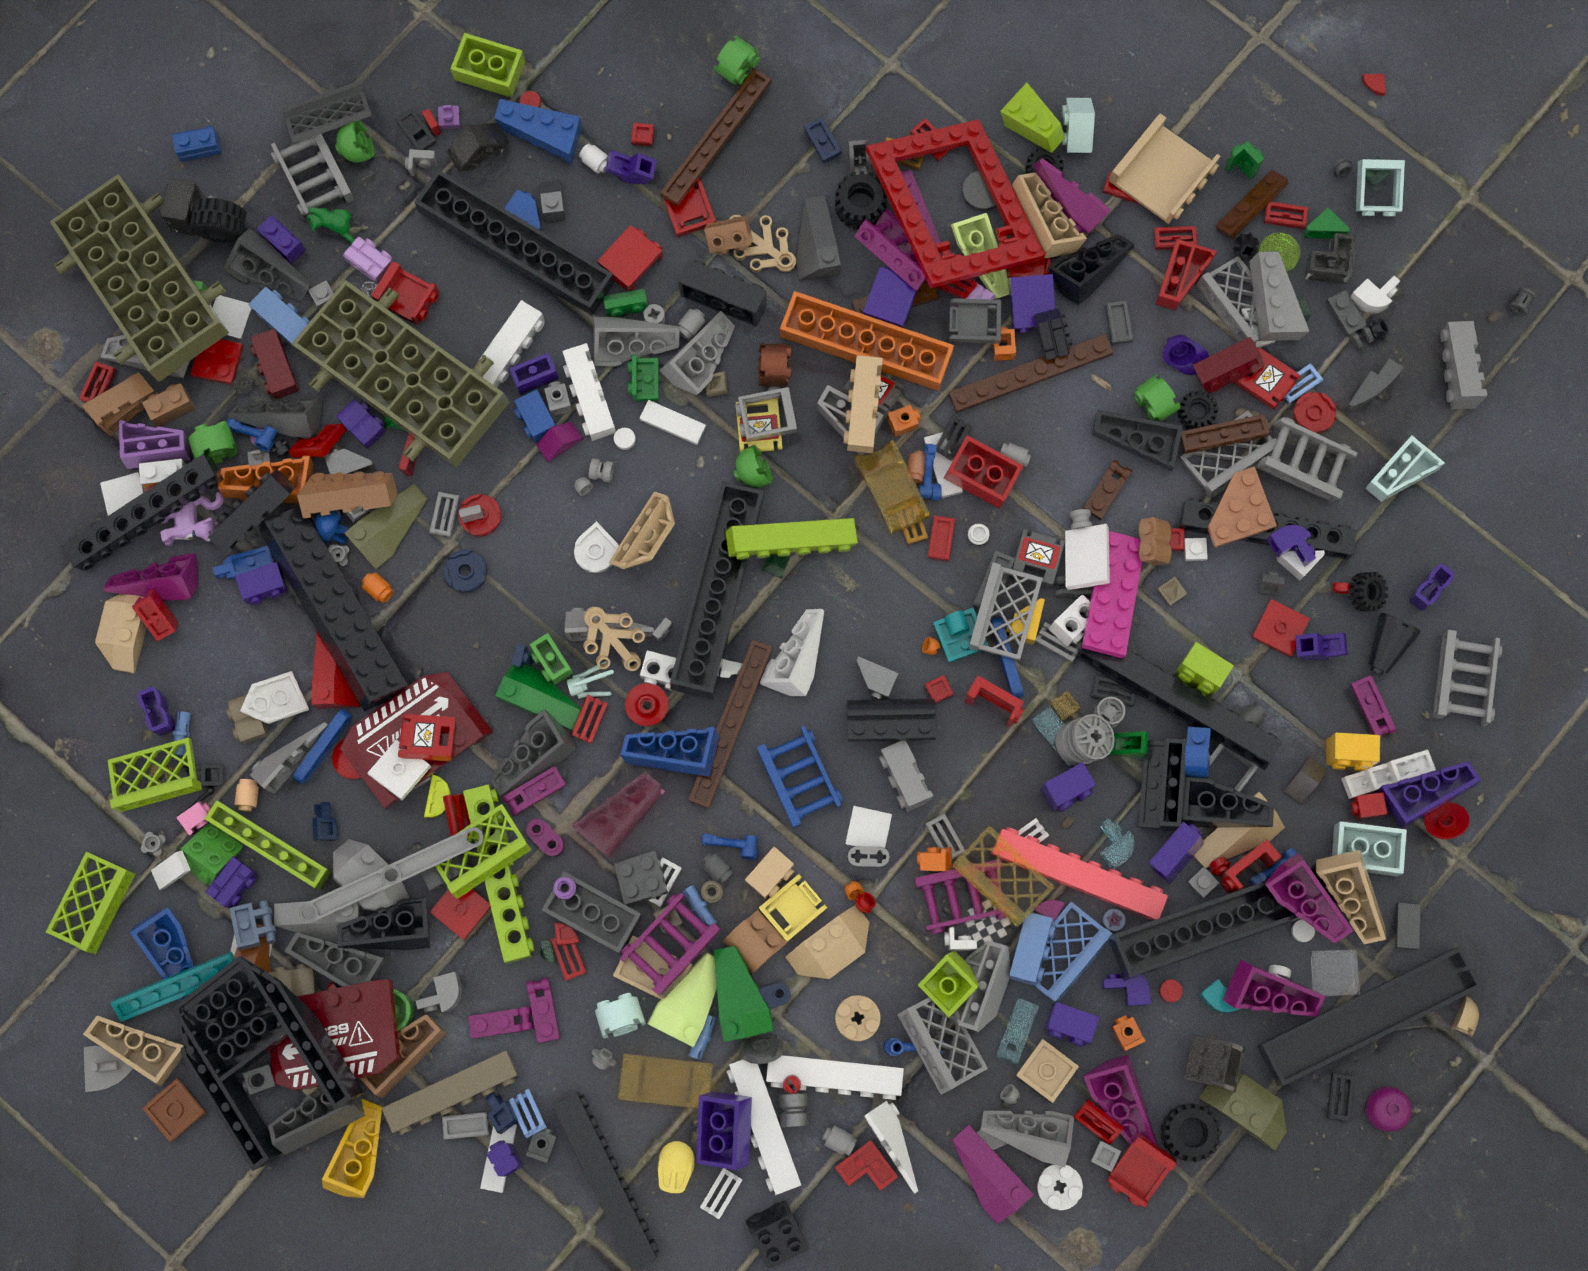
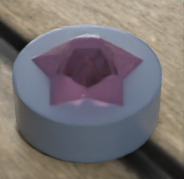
(1113, 920)

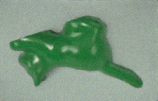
(337, 220)

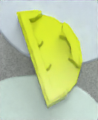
(435, 802)

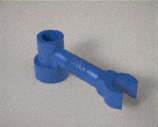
(264, 438)
(929, 489)
(748, 846)
(1263, 876)
(901, 1047)

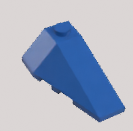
(163, 943)

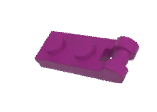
(1372, 706)
(534, 790)
(543, 1011)
(499, 1022)

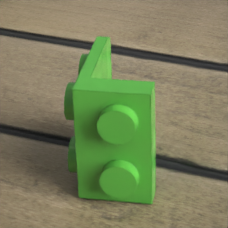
(210, 852)

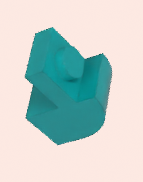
(1213, 996)

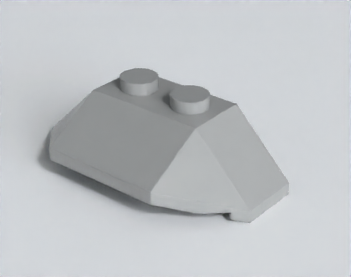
(357, 860)
(992, 970)

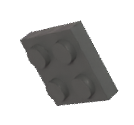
(641, 878)

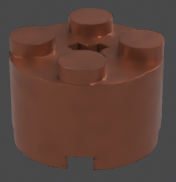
(773, 365)

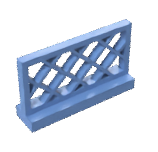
(1081, 961)

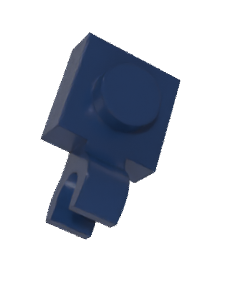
(521, 656)
(323, 826)
(502, 1114)

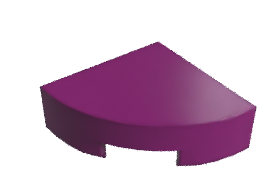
(1050, 908)

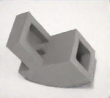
(448, 994)

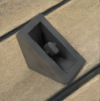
(858, 156)
(1305, 780)

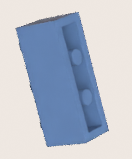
(278, 315)
(1032, 949)

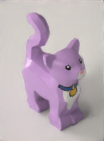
(186, 521)

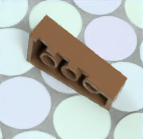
(346, 492)
(414, 1044)

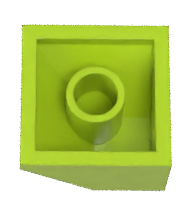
(950, 983)

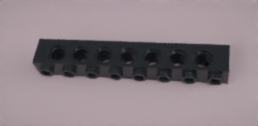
(1343, 534)
(79, 547)

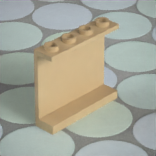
(1163, 171)

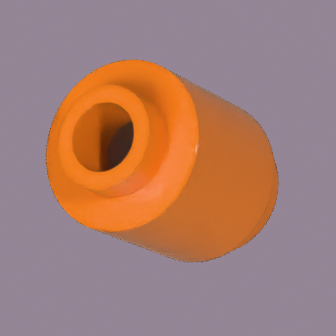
(377, 587)

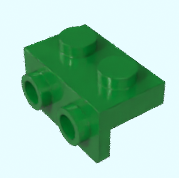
(1246, 158)
(625, 303)
(644, 378)

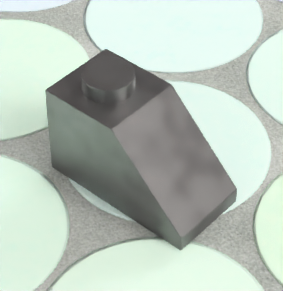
(552, 201)
(347, 462)
(877, 679)

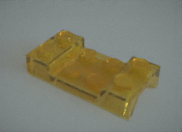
(892, 488)
(664, 1080)

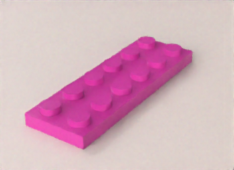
(1113, 603)

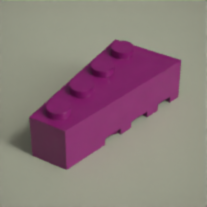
(1264, 990)

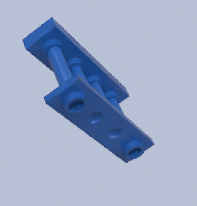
(787, 794)

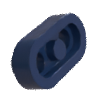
(768, 994)

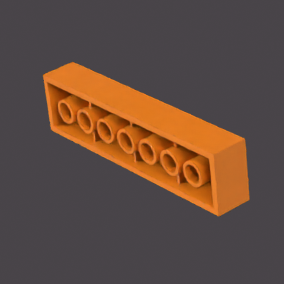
(853, 334)

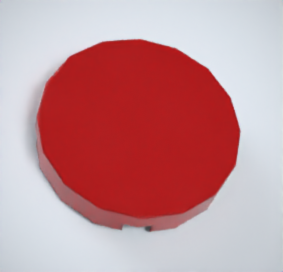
(1314, 412)
(491, 513)

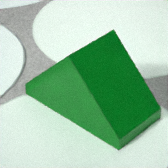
(1325, 226)
(1130, 744)

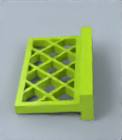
(152, 793)
(493, 863)
(103, 914)

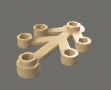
(766, 247)
(611, 635)

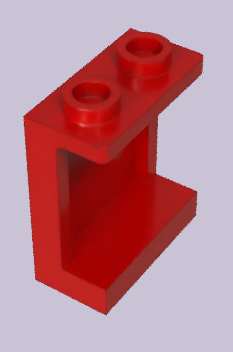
(630, 257)
(413, 293)
(997, 697)
(1264, 852)
(1141, 1170)

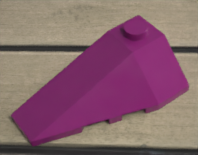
(171, 580)
(1302, 894)
(1120, 1096)
(993, 1181)

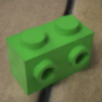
(551, 659)

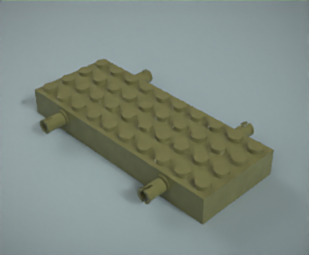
(139, 278)
(401, 373)

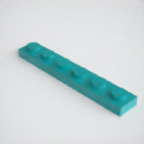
(168, 988)

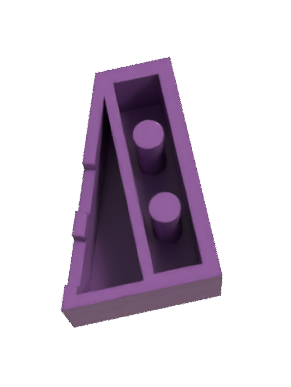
(151, 444)

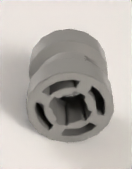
(601, 470)

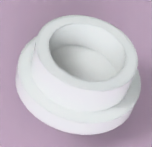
(978, 534)

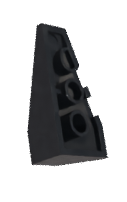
(390, 928)

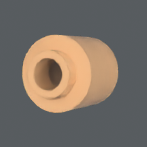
(246, 795)

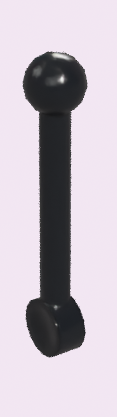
(209, 791)

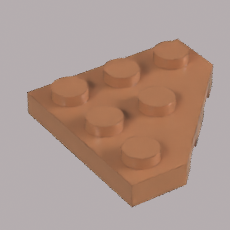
(1241, 510)

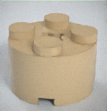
(862, 1006)

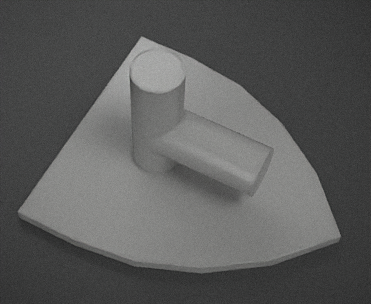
(103, 1069)

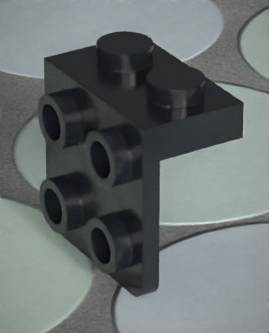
(776, 1234)

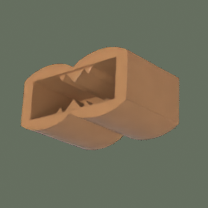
(1155, 541)

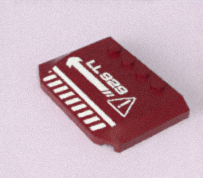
(429, 695)
(360, 1025)

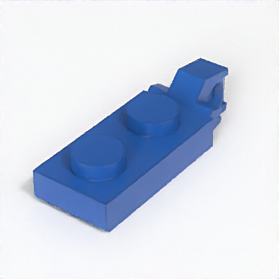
(243, 562)

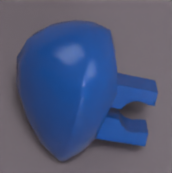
(330, 527)

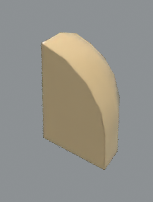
(1466, 1017)

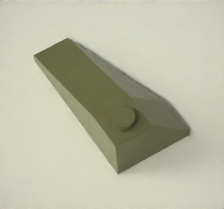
(385, 527)

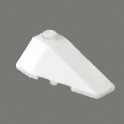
(796, 663)
(888, 1130)

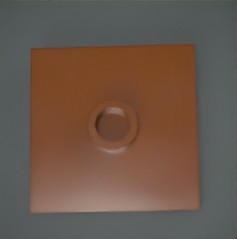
(174, 1110)

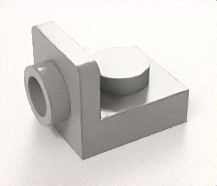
(422, 158)
(321, 294)

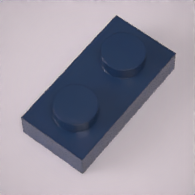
(822, 140)

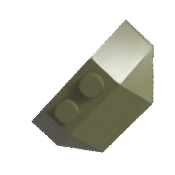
(1251, 1109)

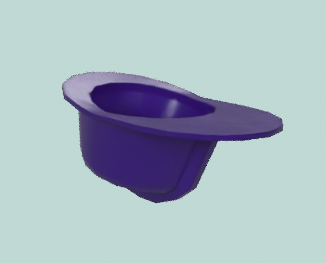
(1183, 353)

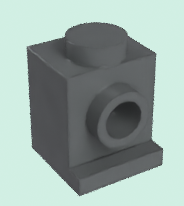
(542, 1154)

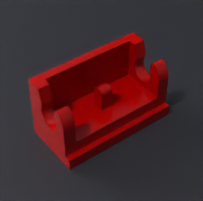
(155, 615)

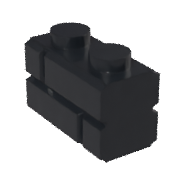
(1052, 334)

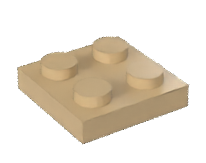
(1047, 1071)

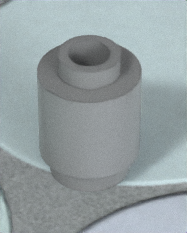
(691, 323)
(1016, 453)
(839, 1140)

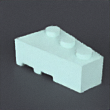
(1404, 469)

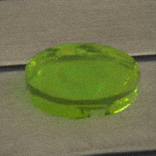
(1285, 245)

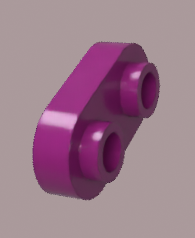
(544, 837)

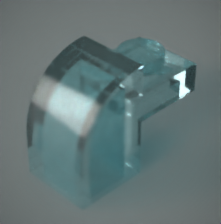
(1121, 846)

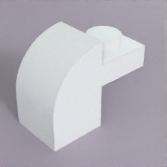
(1371, 298)

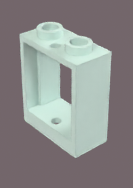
(1368, 164)

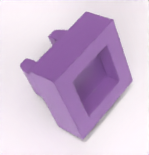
(449, 117)

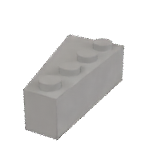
(1275, 300)
(1462, 365)

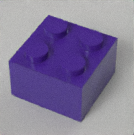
(1068, 787)
(1071, 1023)

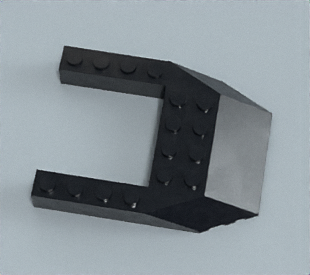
(237, 1022)

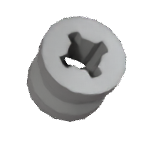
(652, 310)
(1080, 518)

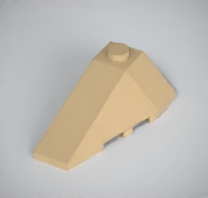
(1236, 840)

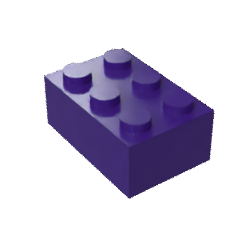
(724, 1130)

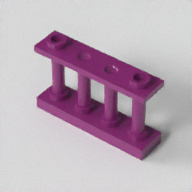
(891, 246)
(948, 879)
(691, 948)

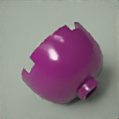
(1388, 1109)

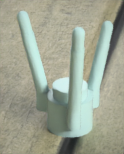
(578, 683)

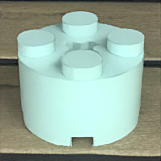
(619, 1016)

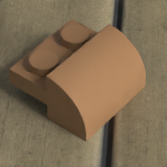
(755, 941)

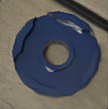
(474, 579)

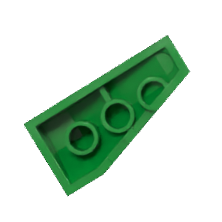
(532, 693)

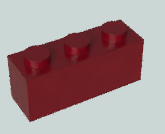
(274, 364)
(1228, 365)

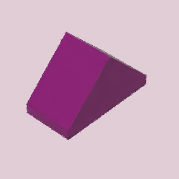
(558, 440)

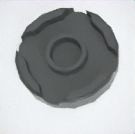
(976, 193)
(761, 1048)

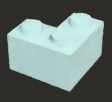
(1079, 118)

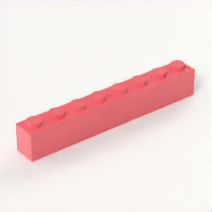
(1085, 876)

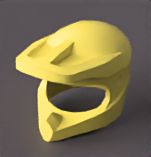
(675, 1167)

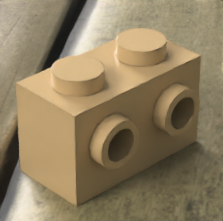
(770, 873)

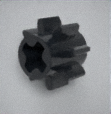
(1246, 246)

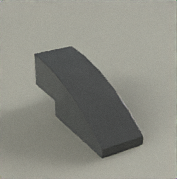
(1374, 385)

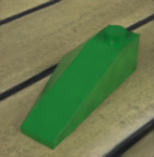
(739, 1001)

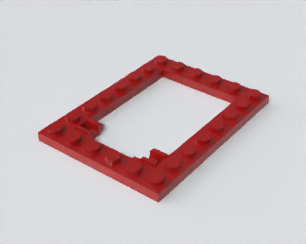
(950, 268)

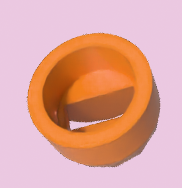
(930, 646)
(853, 889)

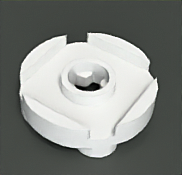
(1053, 1198)

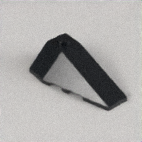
(1085, 271)
(1218, 806)

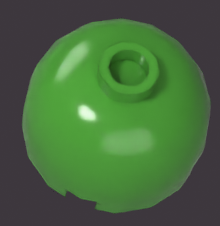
(353, 143)
(752, 469)

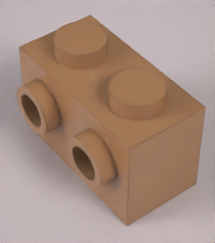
(728, 235)
(168, 404)

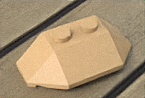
(646, 533)
(121, 633)
(832, 946)

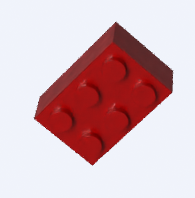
(983, 471)

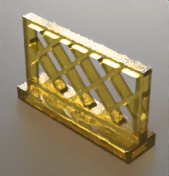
(986, 886)

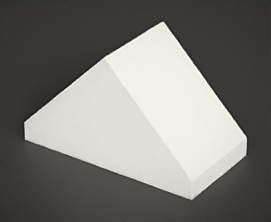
(1294, 565)

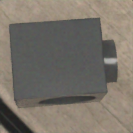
(249, 1080)

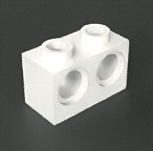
(1072, 618)
(666, 666)

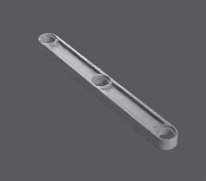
(377, 881)

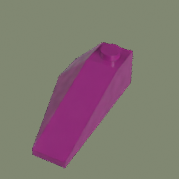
(1081, 208)

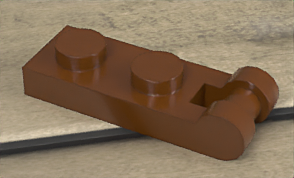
(1107, 490)

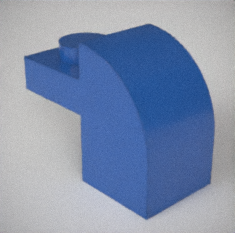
(1197, 752)

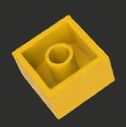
(1352, 750)

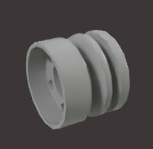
(1085, 740)

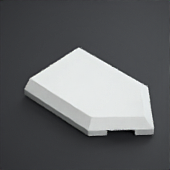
(274, 699)

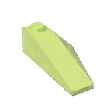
(977, 236)
(688, 1004)

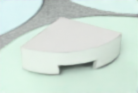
(729, 668)

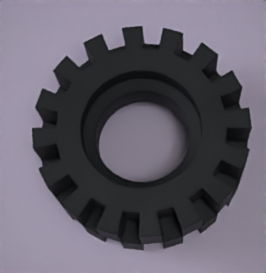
(1052, 158)
(1197, 398)
(1359, 591)

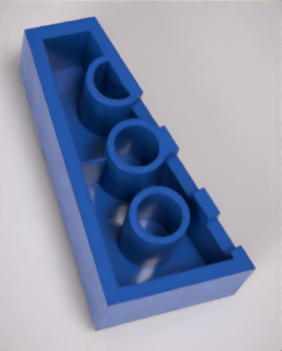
(541, 127)
(673, 751)

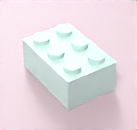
(1380, 846)

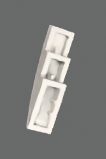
(1388, 773)

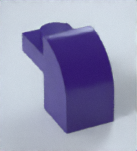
(632, 170)
(1293, 538)
(1321, 647)
(1136, 989)

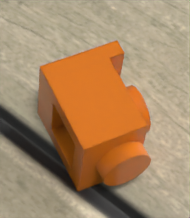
(1007, 352)
(901, 426)
(935, 860)
(1124, 1041)

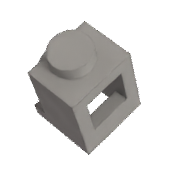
(558, 405)

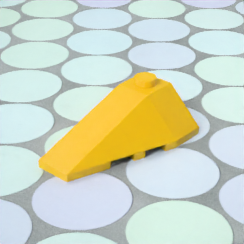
(355, 1157)

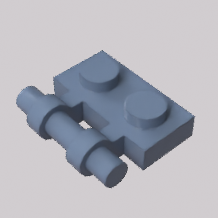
(245, 925)

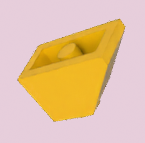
(1018, 626)

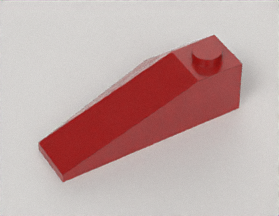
(328, 682)

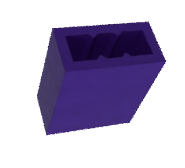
(1029, 297)
(890, 298)
(1177, 852)

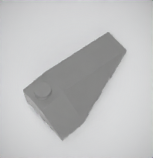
(577, 629)
(280, 765)

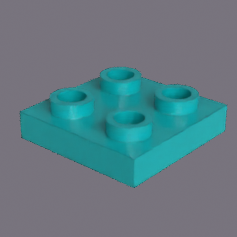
(956, 633)

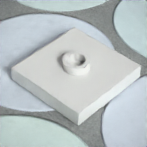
(397, 773)

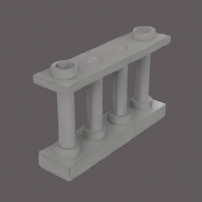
(332, 173)
(1291, 473)
(1445, 685)

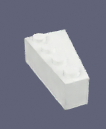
(589, 392)

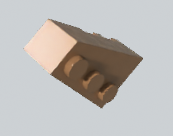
(119, 403)

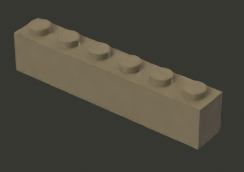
(450, 1092)

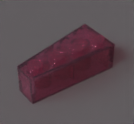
(619, 814)

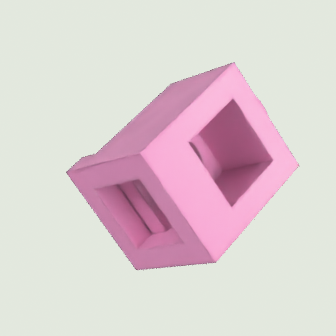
(194, 817)

